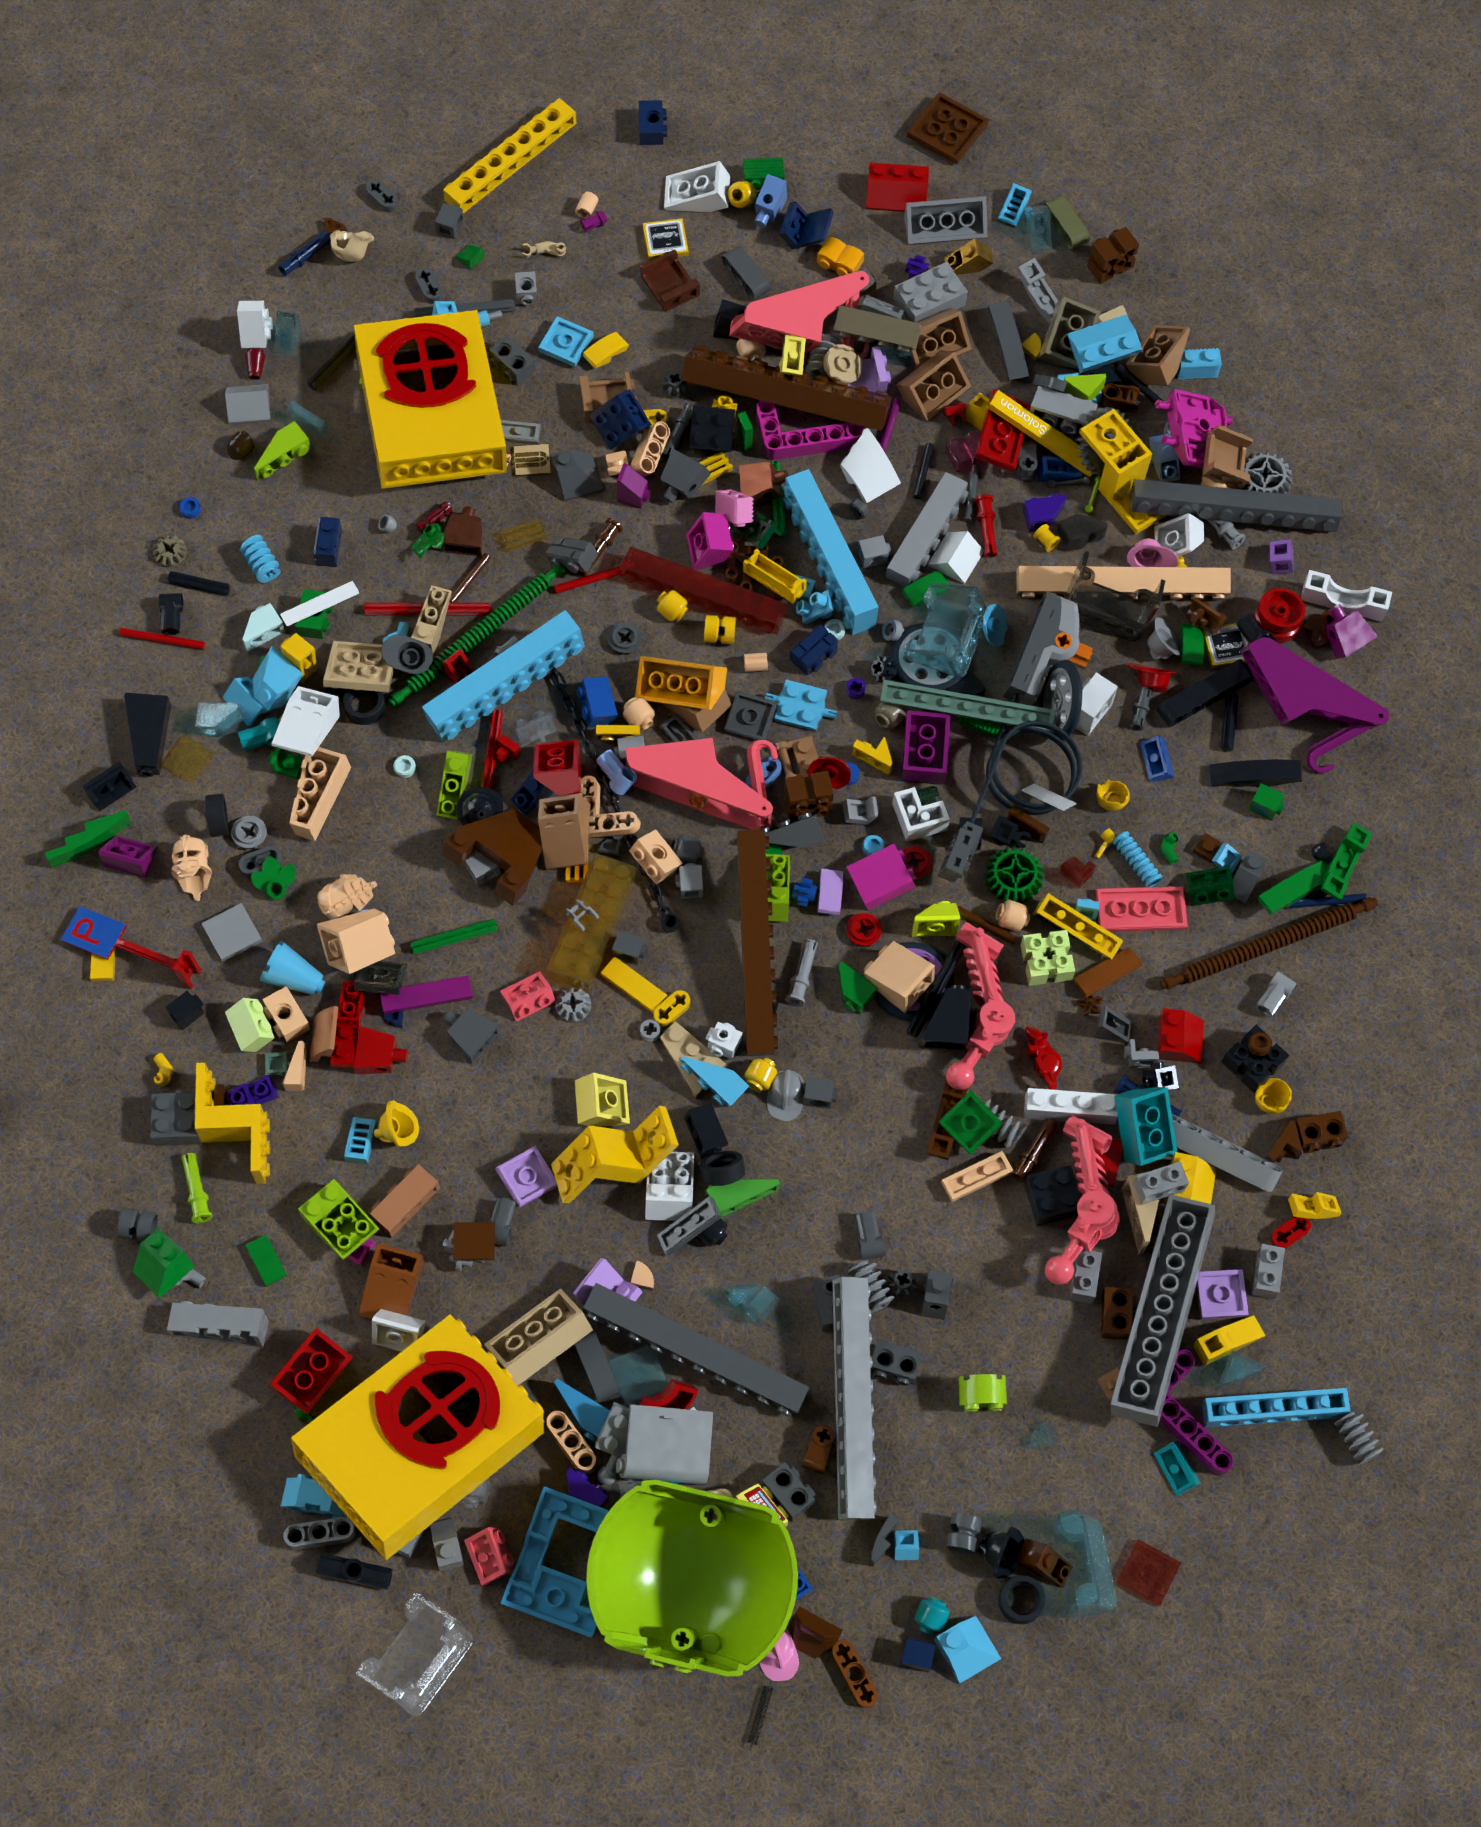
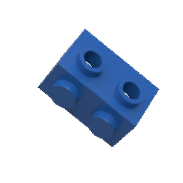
(597, 701)

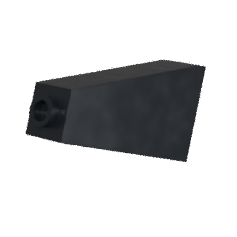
(148, 727)

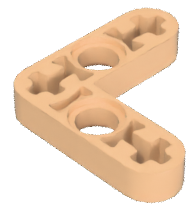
(599, 819)

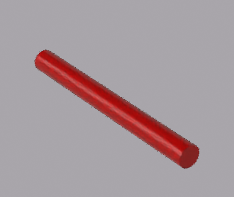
(587, 580)
(178, 641)

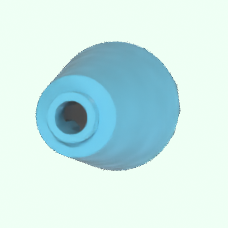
(292, 970)

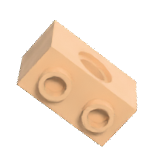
(655, 856)
(280, 1003)

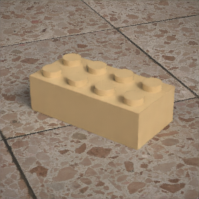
(539, 1336)

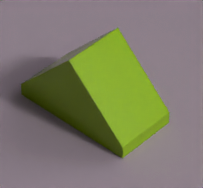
(1085, 386)

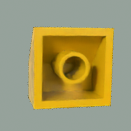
(1200, 1177)

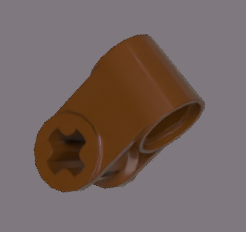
(1121, 397)
(818, 1453)

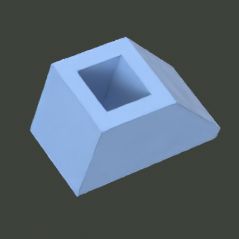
(1164, 459)

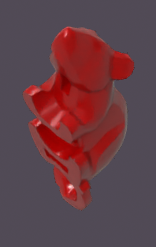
(1047, 1060)

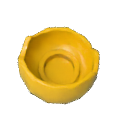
(1112, 795)
(1273, 1096)

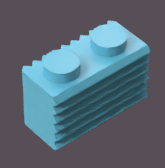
(1199, 364)

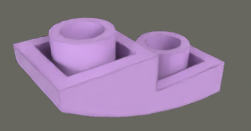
(830, 891)

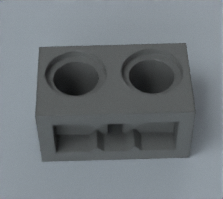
(514, 358)
(897, 1355)
(783, 1494)

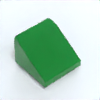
(471, 256)

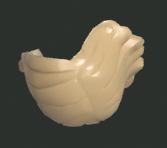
(349, 245)

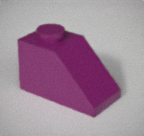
(632, 487)

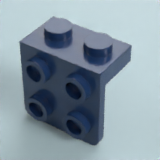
(805, 229)

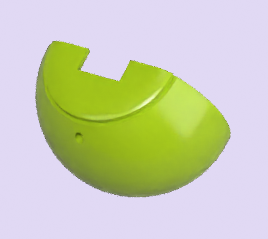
(675, 1571)

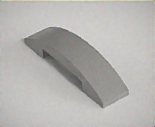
(1037, 288)

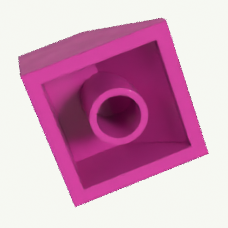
(709, 540)

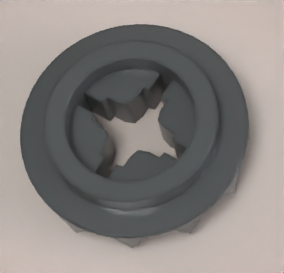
(625, 629)

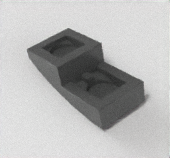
(882, 1545)

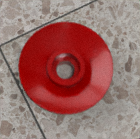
(838, 770)

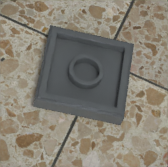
(750, 716)

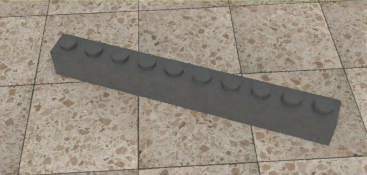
(1235, 505)
(695, 1349)

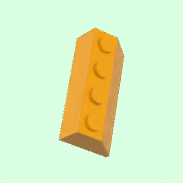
(680, 682)

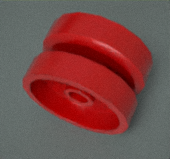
(1280, 613)

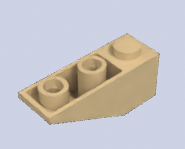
(432, 617)

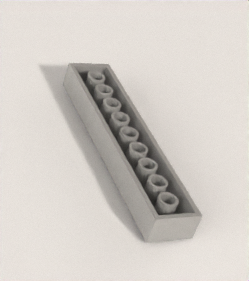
(1162, 1311)

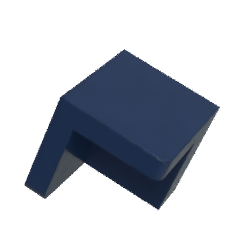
(918, 1655)

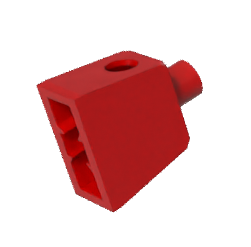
(376, 1052)

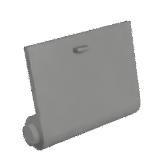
(667, 1445)

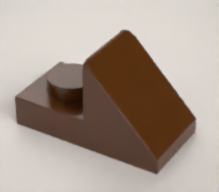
(1287, 1141)

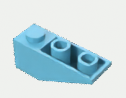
(721, 1081)

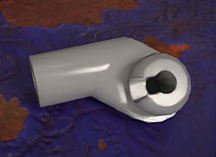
(194, 1277)

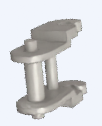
(588, 910)

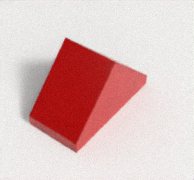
(457, 666)

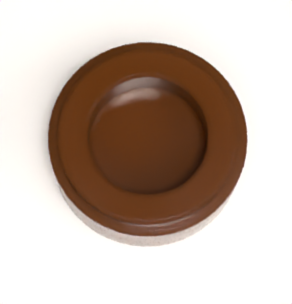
(1259, 1044)

